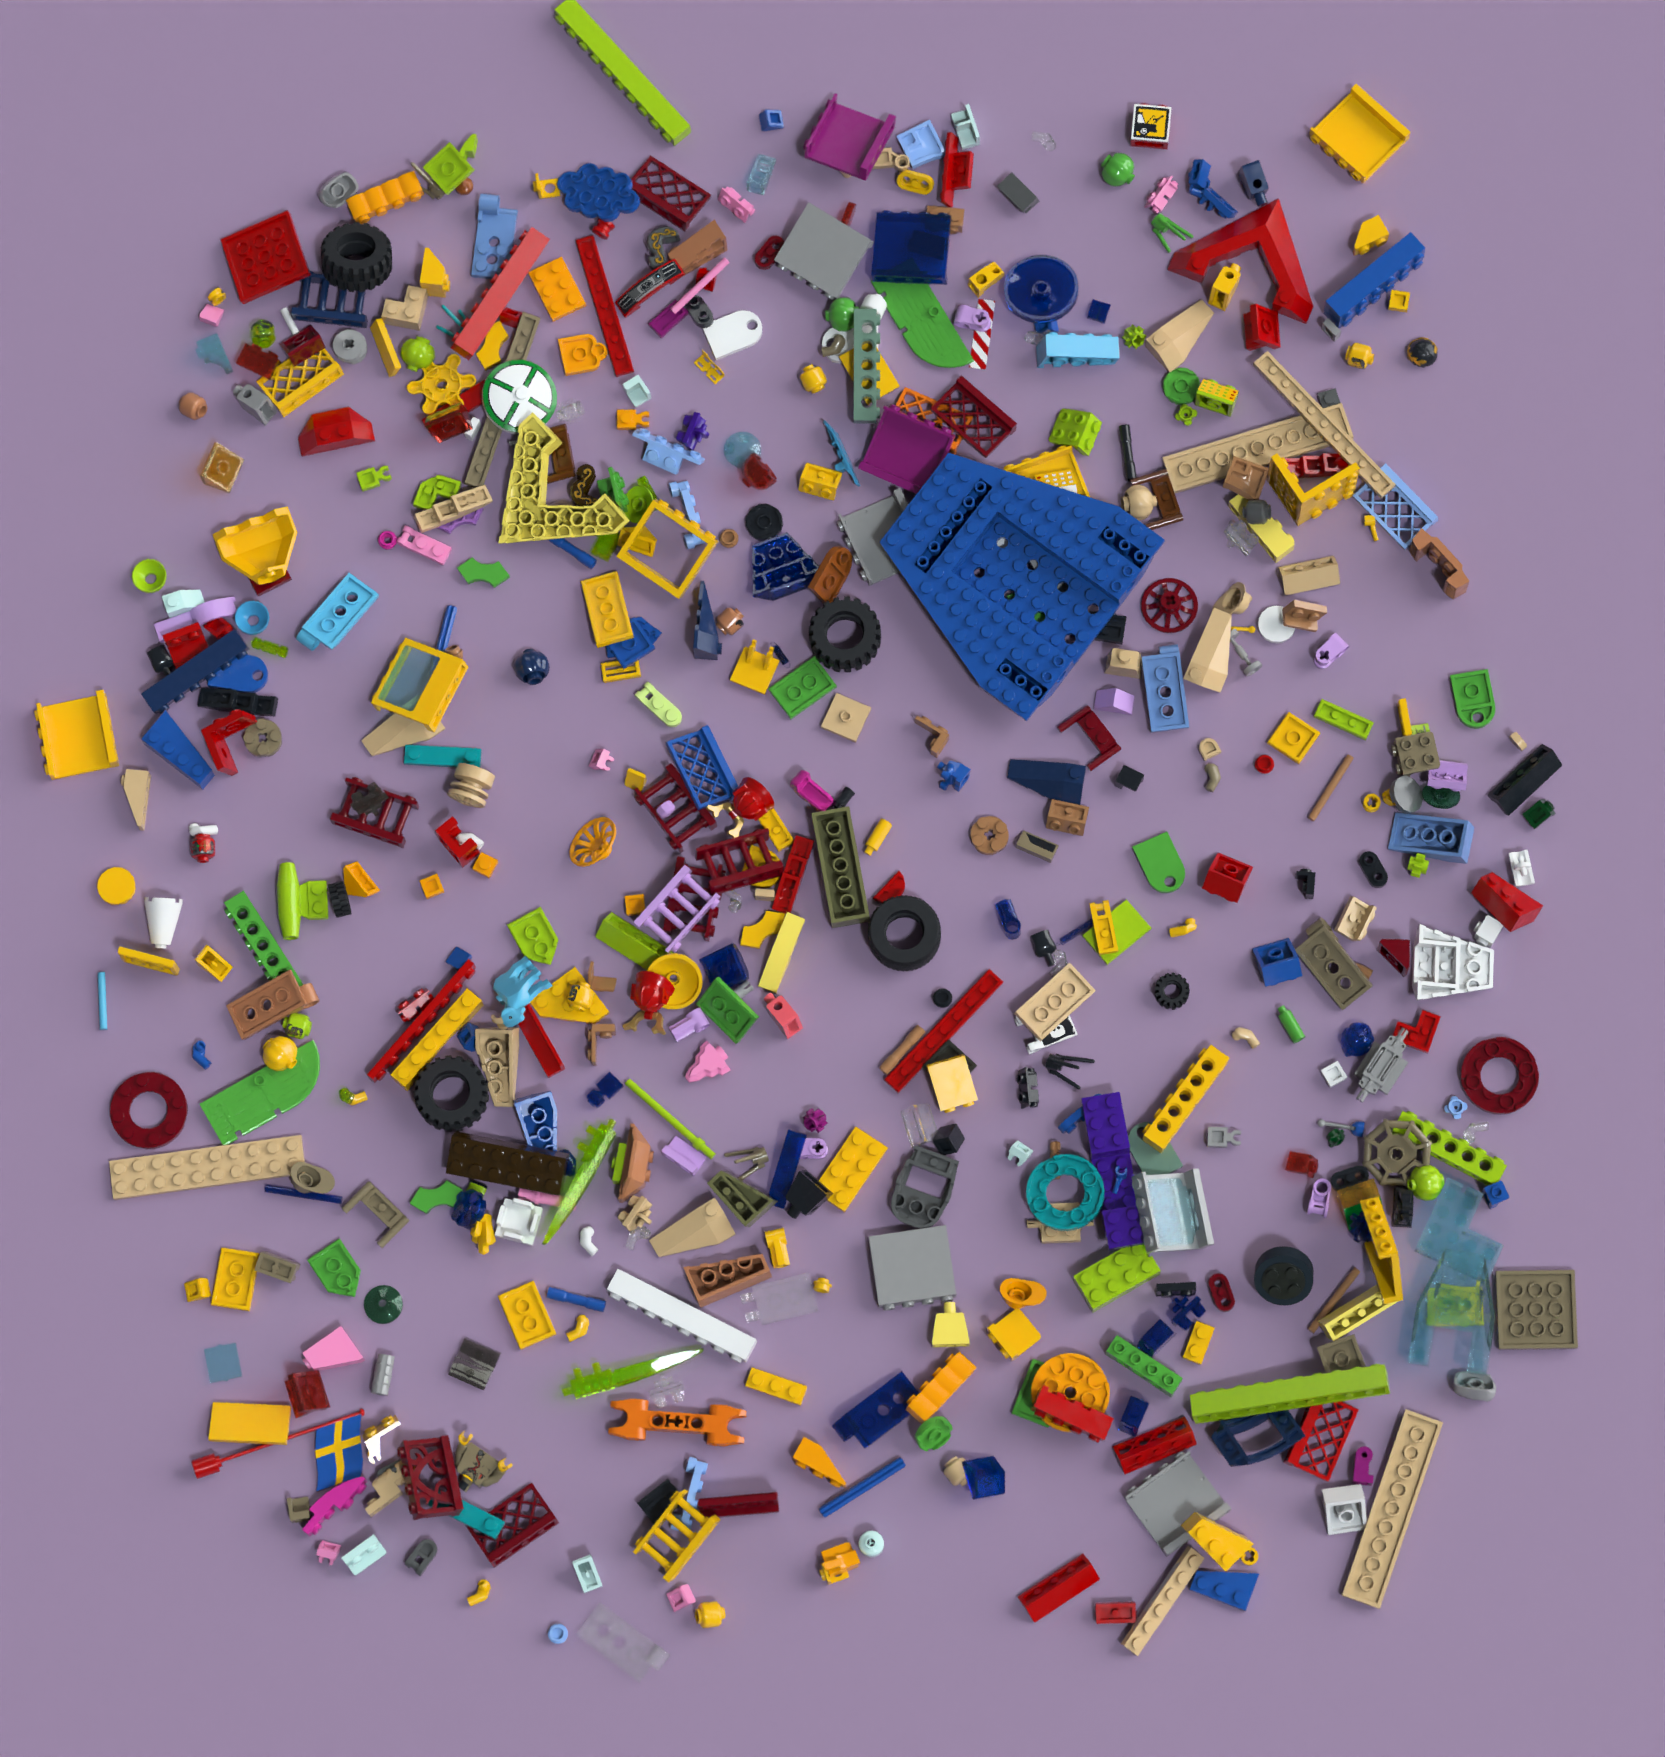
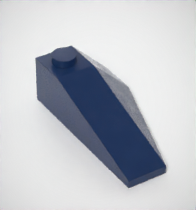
(706, 638)
(1049, 779)

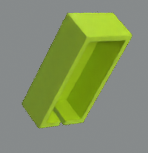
(1115, 1276)

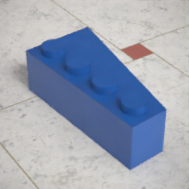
(174, 747)

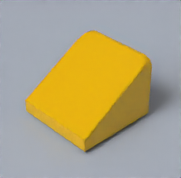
(635, 779)
(197, 1289)

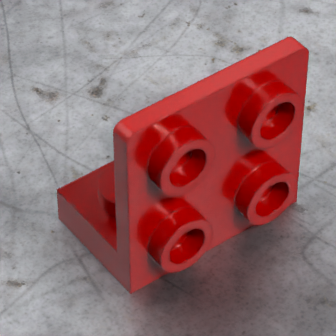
(185, 643)

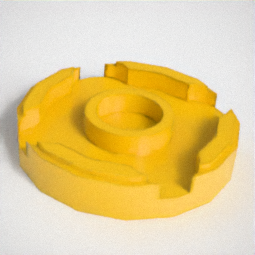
(116, 886)

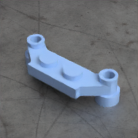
(682, 489)
(696, 1468)

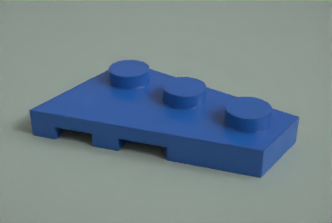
(1226, 1587)

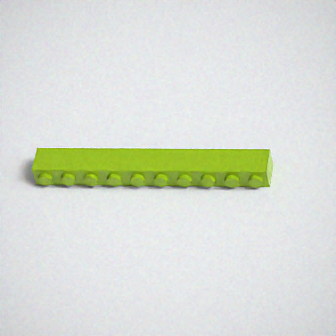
(623, 71)
(1289, 1393)

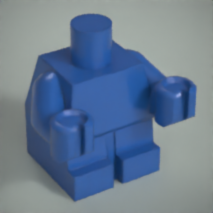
(954, 774)

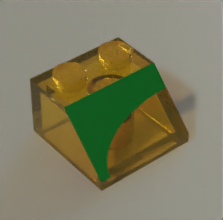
(1350, 1198)

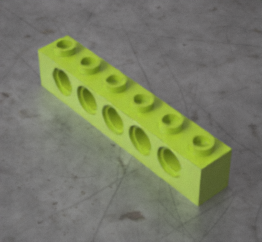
(1461, 1146)

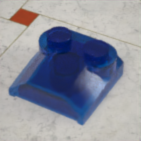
(727, 965)

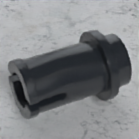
(843, 798)

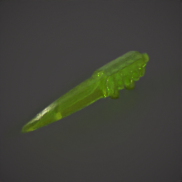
(592, 1159)
(606, 1380)

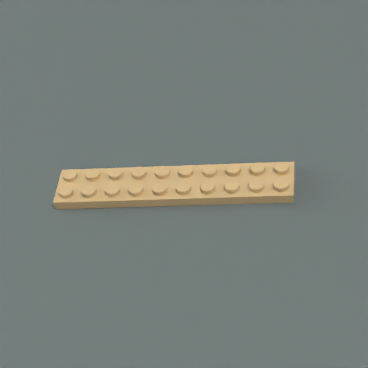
(1213, 460)
(205, 1167)
(1392, 1509)

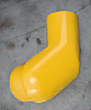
(1183, 930)
(482, 1593)

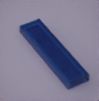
(787, 1166)

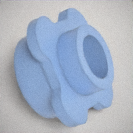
(1454, 1101)

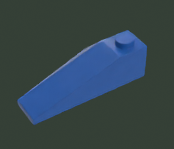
(538, 1119)

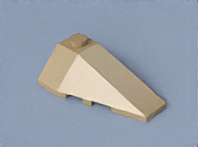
(1177, 337)
(1211, 655)

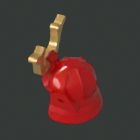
(749, 802)
(650, 995)

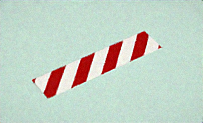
(982, 339)

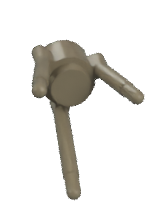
(435, 190)
(757, 1155)

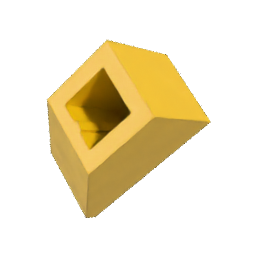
(1371, 234)

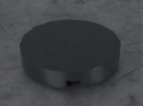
(764, 522)

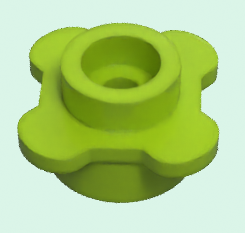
(1185, 409)

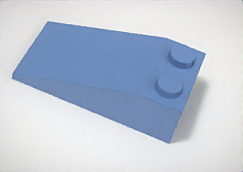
(1432, 836)

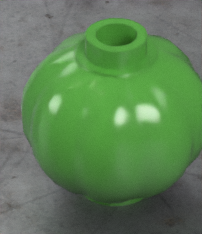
(1118, 169)
(841, 314)

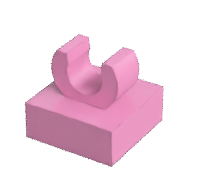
(599, 759)
(328, 1550)

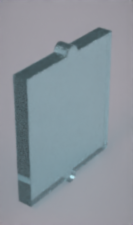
(223, 1362)

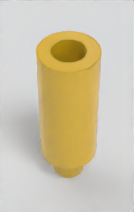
(877, 836)

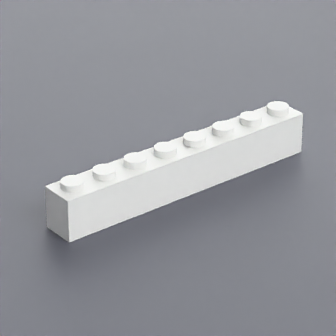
(681, 1315)

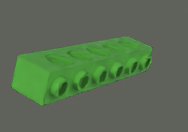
(241, 903)

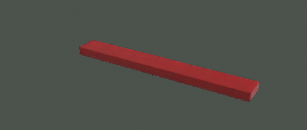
(604, 306)
(944, 1030)

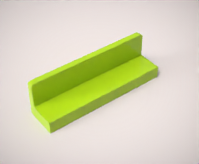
(629, 941)

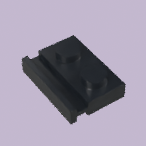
(1113, 630)
(1168, 1290)
(658, 1500)

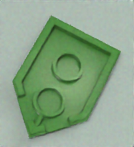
(336, 1269)

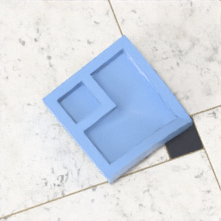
(921, 144)

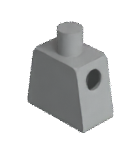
(255, 403)

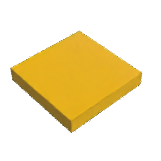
(1293, 738)

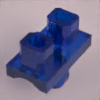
(1359, 1228)
(1181, 1318)

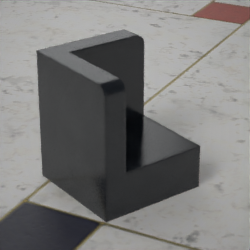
(1129, 778)
(948, 1139)

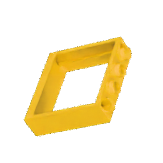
(647, 571)

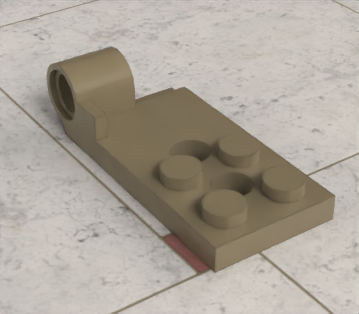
(1320, 951)

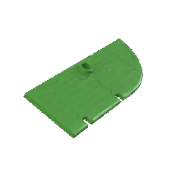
(928, 326)
(255, 1098)

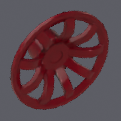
(1169, 604)

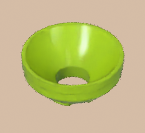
(146, 568)

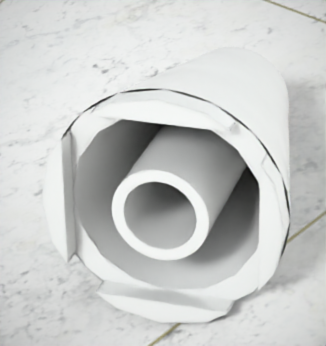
(162, 919)

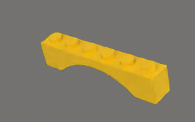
(455, 1018)

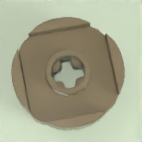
(267, 748)

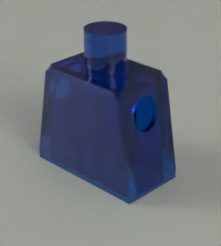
(1156, 1338)
(1133, 1416)

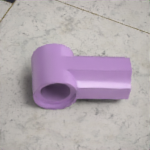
(694, 1022)

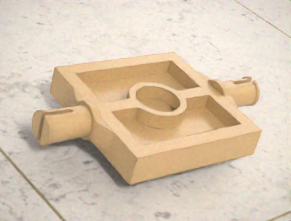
(1053, 1236)

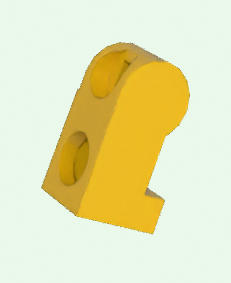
(985, 278)

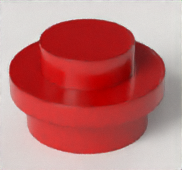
(1264, 764)

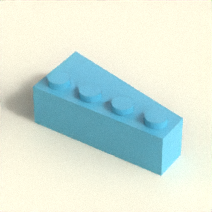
(1077, 350)

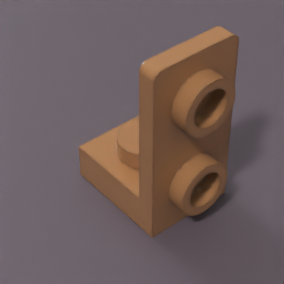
(937, 744)
(604, 1031)

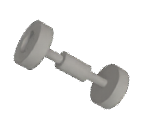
(1252, 667)

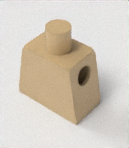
(1124, 663)

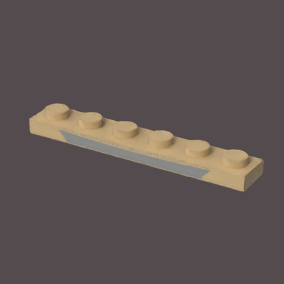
(1162, 1600)

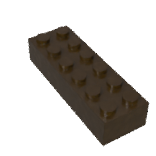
(507, 1163)

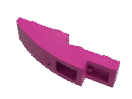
(338, 1497)

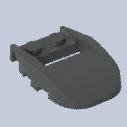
(914, 1206)

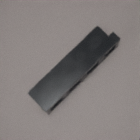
(1525, 779)

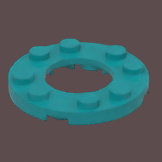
(1065, 1165)

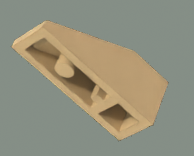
(137, 788)

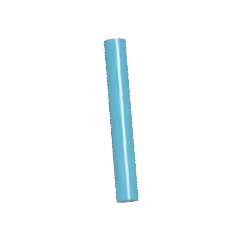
(102, 1001)

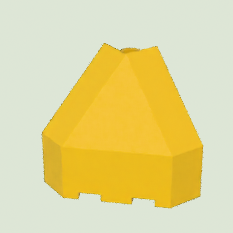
(259, 545)

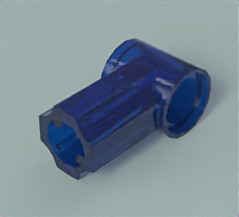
(1008, 918)

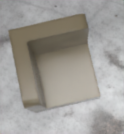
(299, 1509)

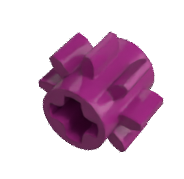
(815, 1120)

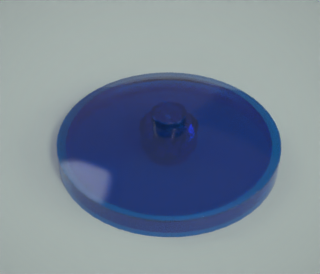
(1041, 289)

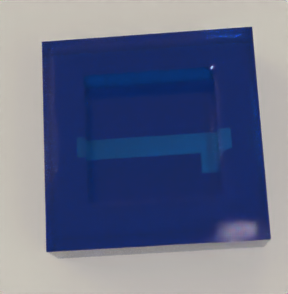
(1098, 311)

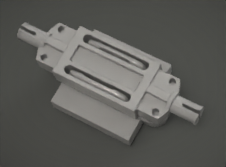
(1382, 1066)

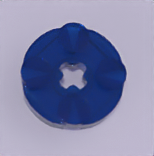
(462, 1214)

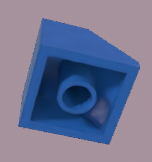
(1277, 962)

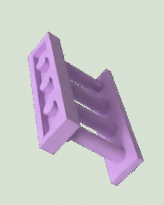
(670, 890)

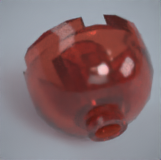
(757, 473)

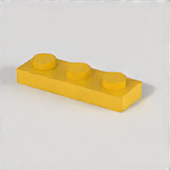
(776, 1386)

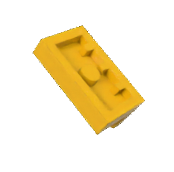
(819, 481)

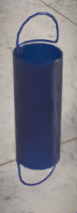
(781, 656)

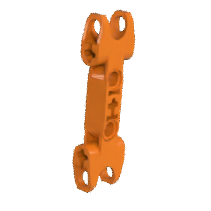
(713, 1425)

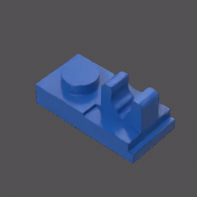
(1217, 201)

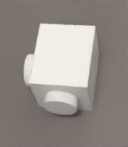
(1487, 931)

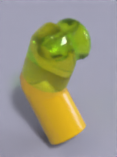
(351, 1098)

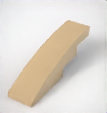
(453, 509)

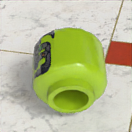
(297, 1025)

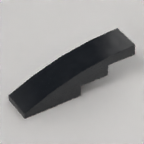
(230, 700)

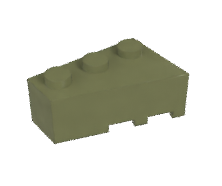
(741, 1198)

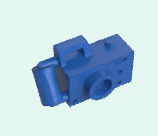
(1199, 177)

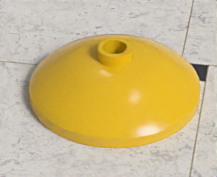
(688, 981)

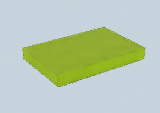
(1128, 929)

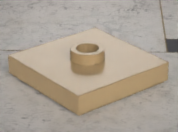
(846, 717)

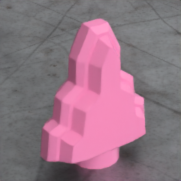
(708, 1063)

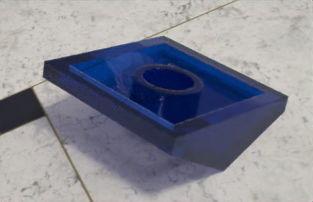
(984, 1477)

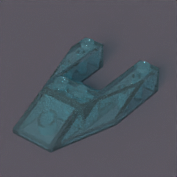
(1459, 1300)

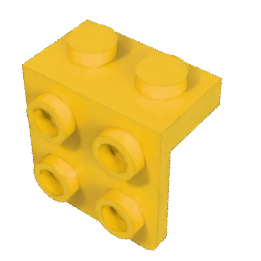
(1013, 1334)

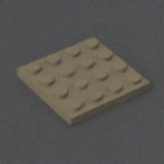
(1536, 1309)

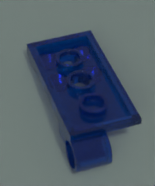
(864, 1419)

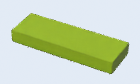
(1343, 719)

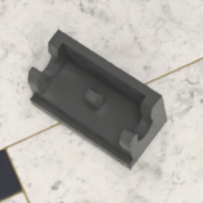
(1018, 193)

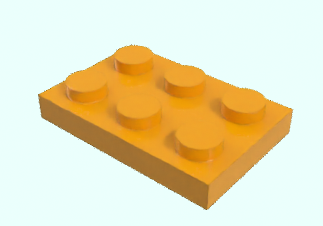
(557, 289)

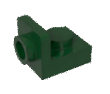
(1539, 813)

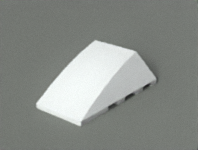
(1448, 965)

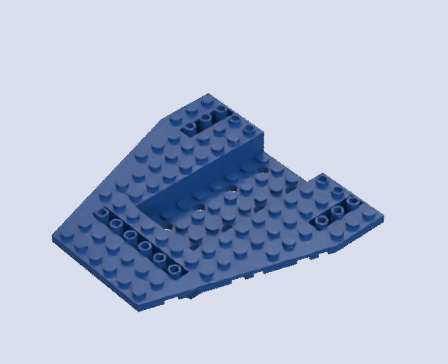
(1075, 540)

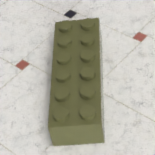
(840, 867)

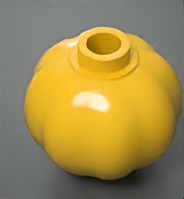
(280, 1053)

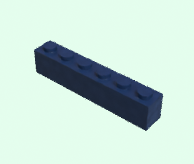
(195, 671)

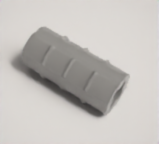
(382, 1374)

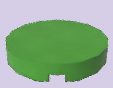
(1181, 386)
(933, 1433)

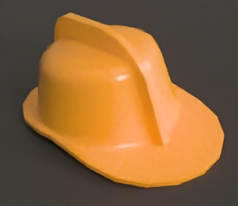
(1022, 1293)

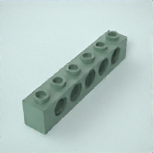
(861, 414)

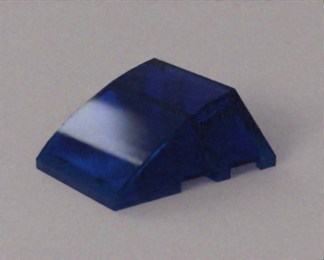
(780, 568)

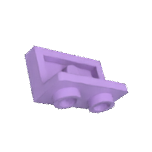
(1448, 775)

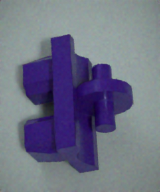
(695, 431)

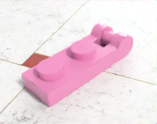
(424, 545)

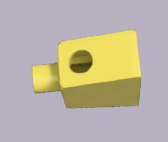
(950, 1328)

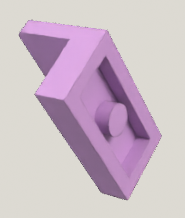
(684, 1155)

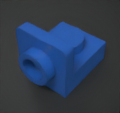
(1495, 1194)

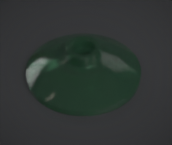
(1440, 798)
(390, 1311)

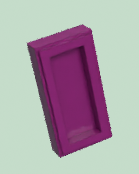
(667, 320)

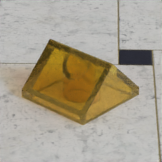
(221, 468)

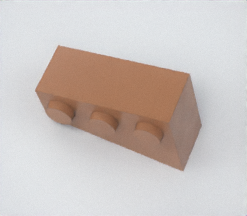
(700, 248)

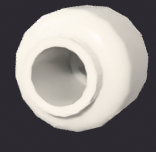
(875, 301)

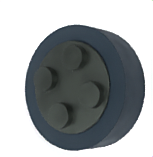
(1283, 1275)

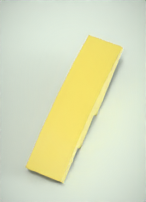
(781, 952)

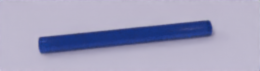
(312, 1195)

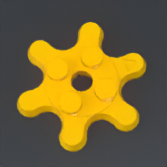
(444, 373)

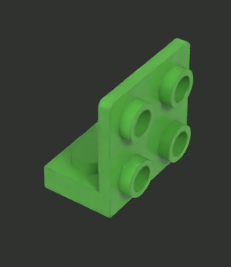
(614, 487)

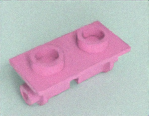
(729, 199)
(1156, 199)

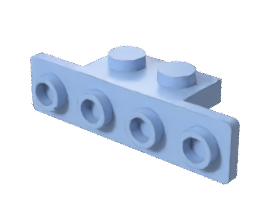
(665, 454)

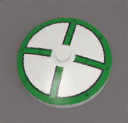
(515, 392)

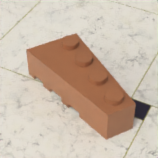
(726, 1277)

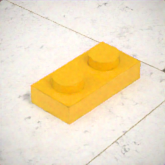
(1198, 1343)

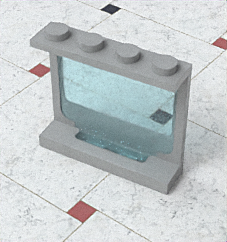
(1172, 1211)

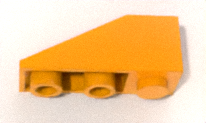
(815, 1458)

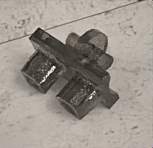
(370, 802)

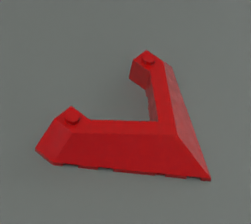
(1263, 230)

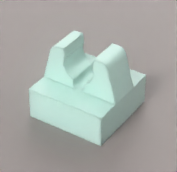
(1021, 1151)

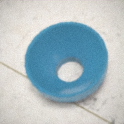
(250, 609)

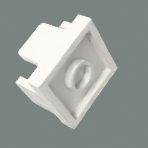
(518, 1221)

